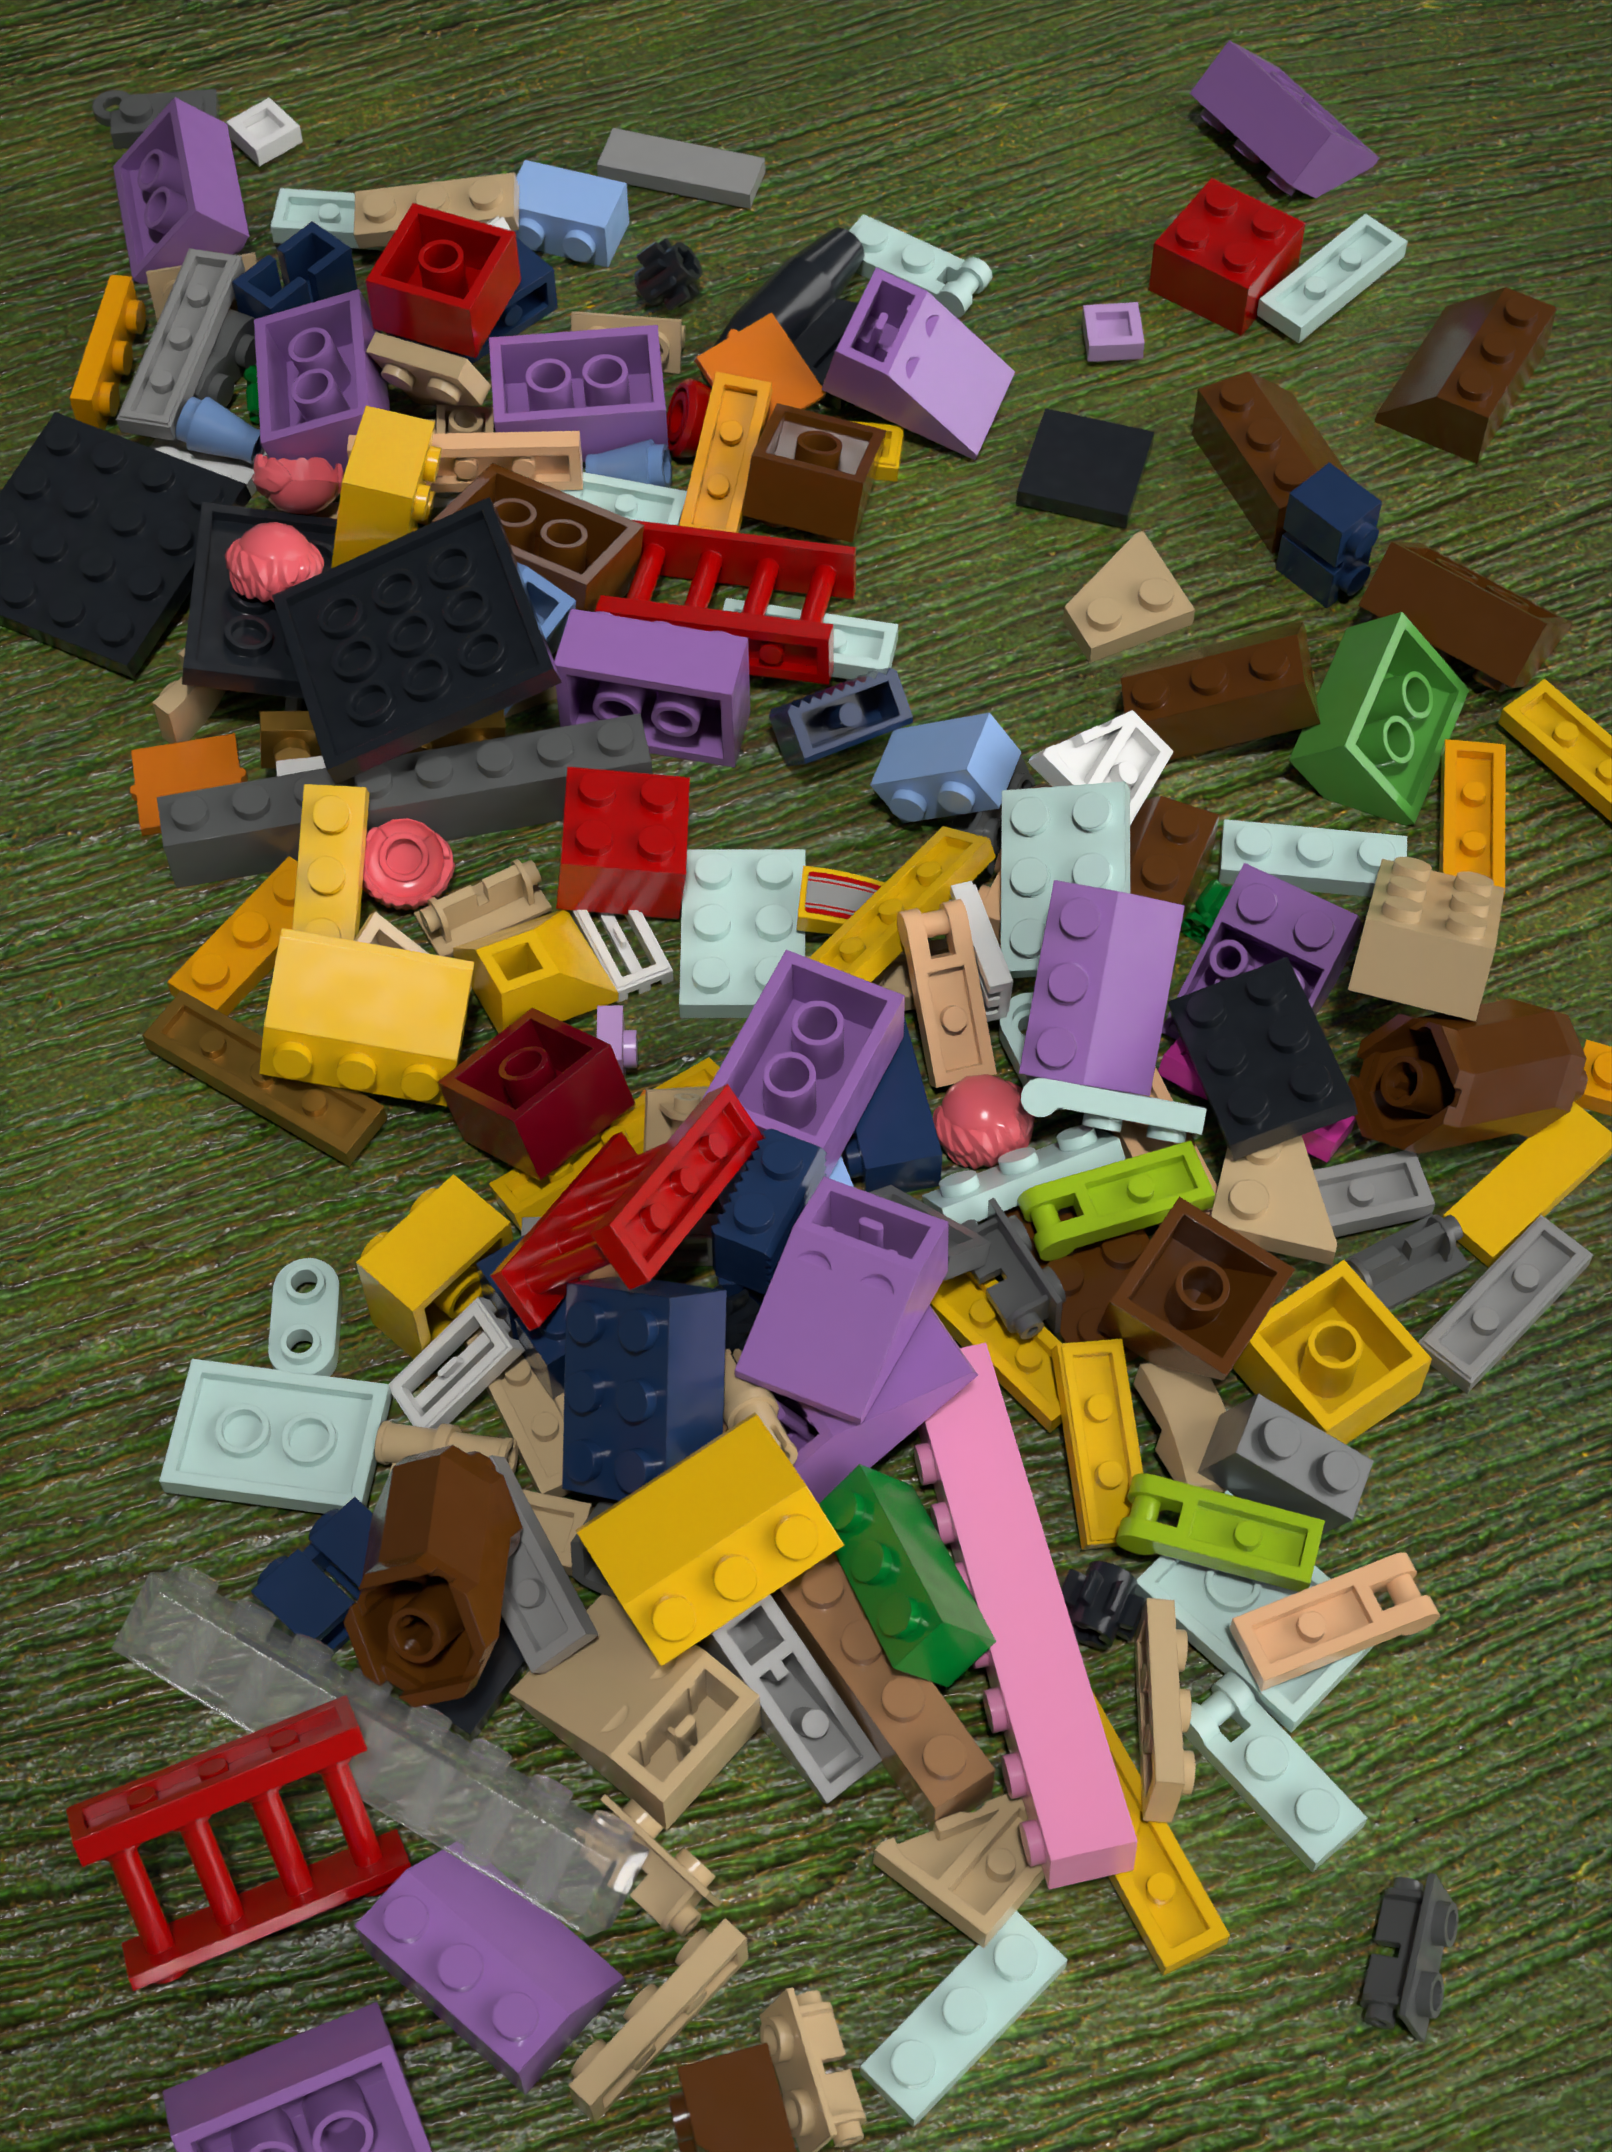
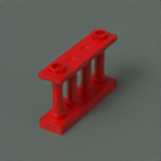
(775, 644)
(629, 1207)
(183, 1801)

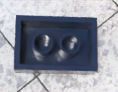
(639, 1381)

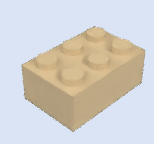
(1428, 938)

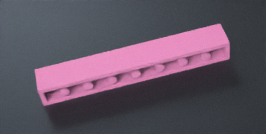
(1035, 1668)

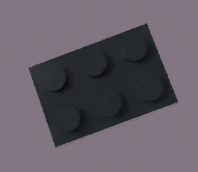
(1262, 1058)

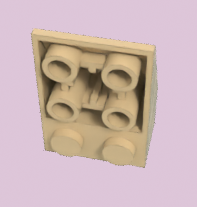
(642, 1723)

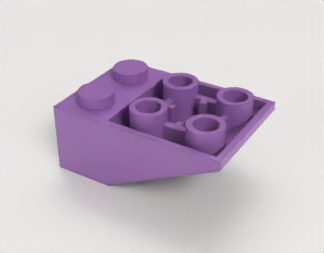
(918, 366)
(1273, 921)
(845, 1299)
(920, 1383)

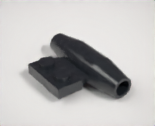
(807, 301)

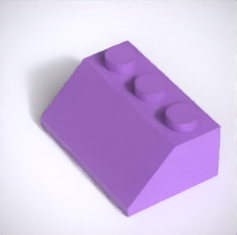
(1279, 124)
(179, 191)
(1101, 988)
(488, 1964)
(306, 2094)

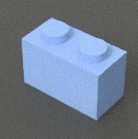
(571, 213)
(946, 768)

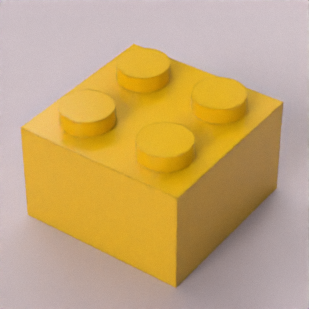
(385, 482)
(427, 1266)
(1334, 1356)

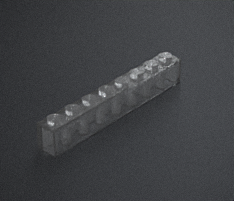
(414, 1767)

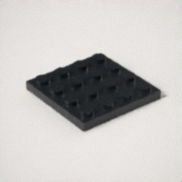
(101, 541)
(237, 639)
(414, 640)

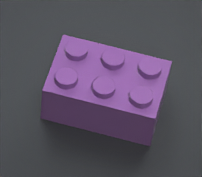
(316, 377)
(582, 382)
(680, 680)
(813, 1052)

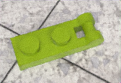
(1114, 1199)
(1221, 1532)

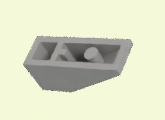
(796, 1699)

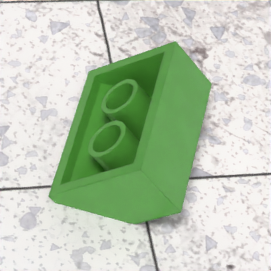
(1381, 720)

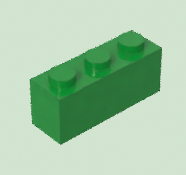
(905, 1577)

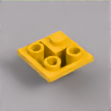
(537, 967)

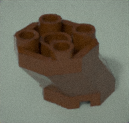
(1465, 1080)
(434, 1575)

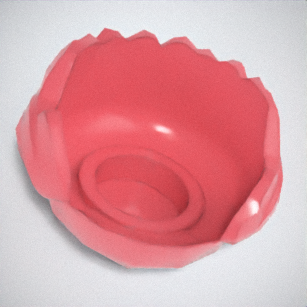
(298, 484)
(271, 560)
(406, 864)
(982, 1121)

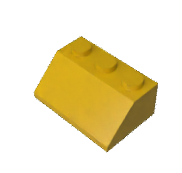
(364, 1016)
(709, 1538)

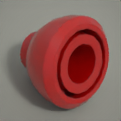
(686, 417)

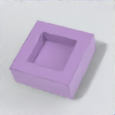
(1113, 331)
(612, 1030)

